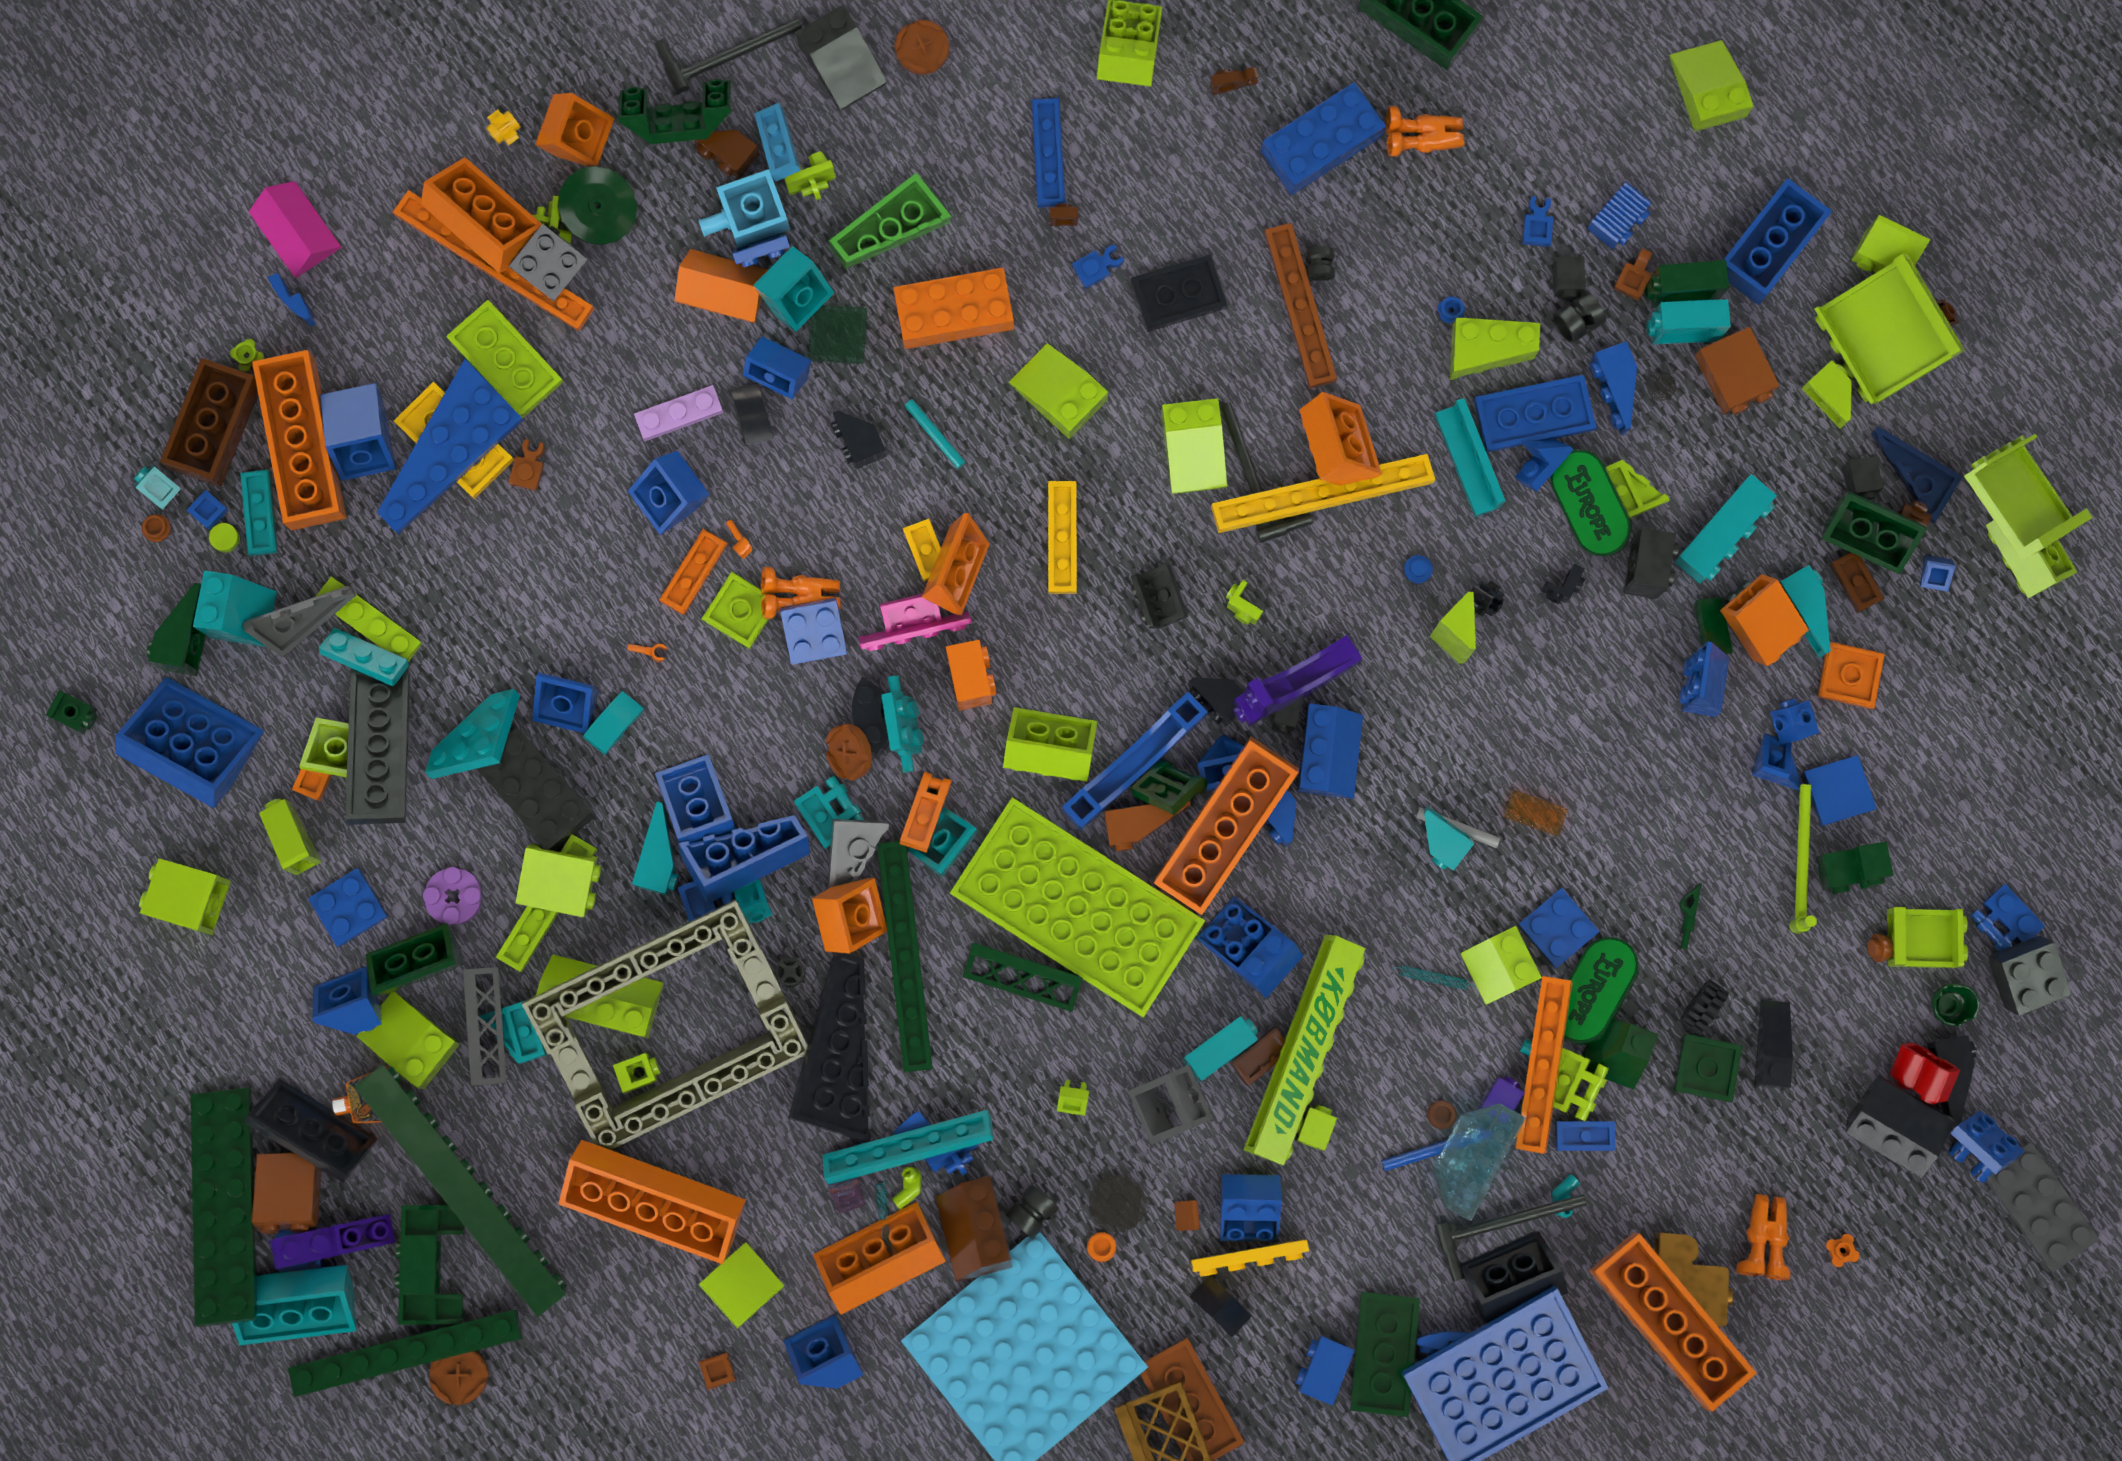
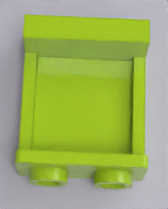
(557, 881)
(1927, 938)

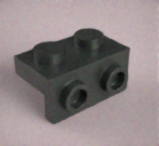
(1158, 597)

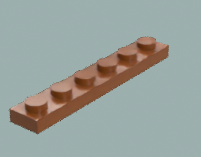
(1300, 305)

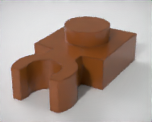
(527, 470)

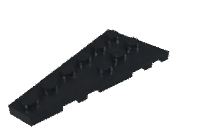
(831, 1080)

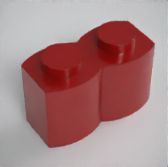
(1924, 1072)

